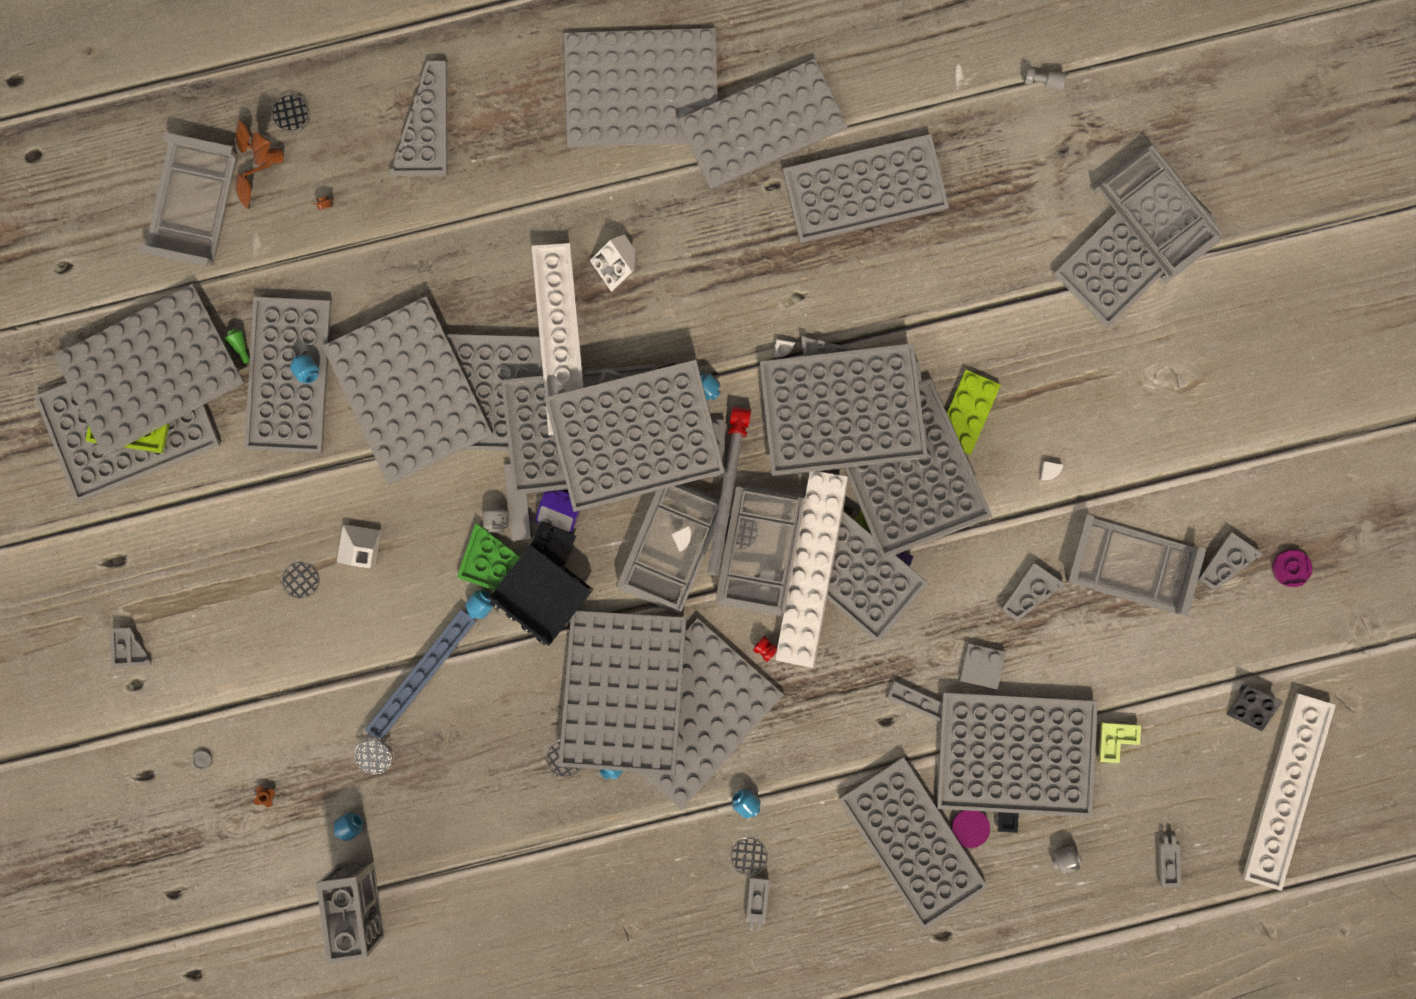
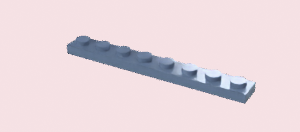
(420, 675)

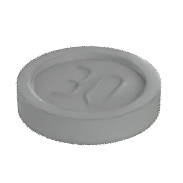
(202, 760)

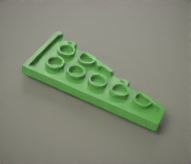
(486, 559)

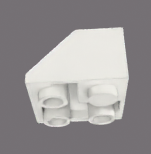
(615, 261)
(358, 546)

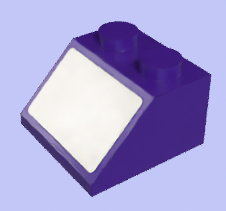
(557, 511)

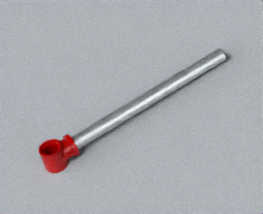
(739, 422)

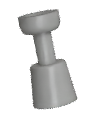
(1053, 80)

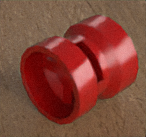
(765, 649)

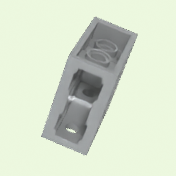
(350, 911)

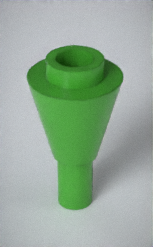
(237, 341)

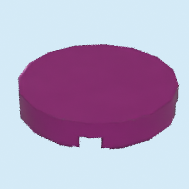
(1292, 568)
(970, 828)

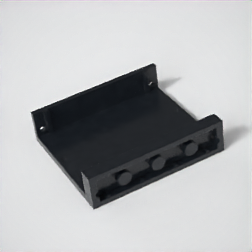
(540, 594)

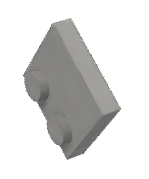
(982, 666)

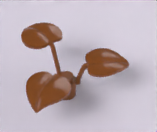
(261, 153)

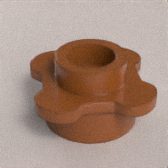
(323, 202)
(269, 793)

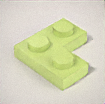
(1112, 737)

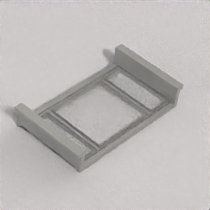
(190, 200)
(1159, 211)
(760, 549)
(655, 564)
(1136, 566)

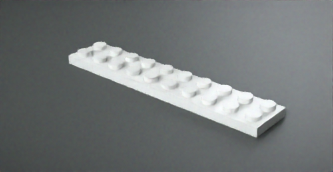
(557, 320)
(812, 569)
(1288, 791)

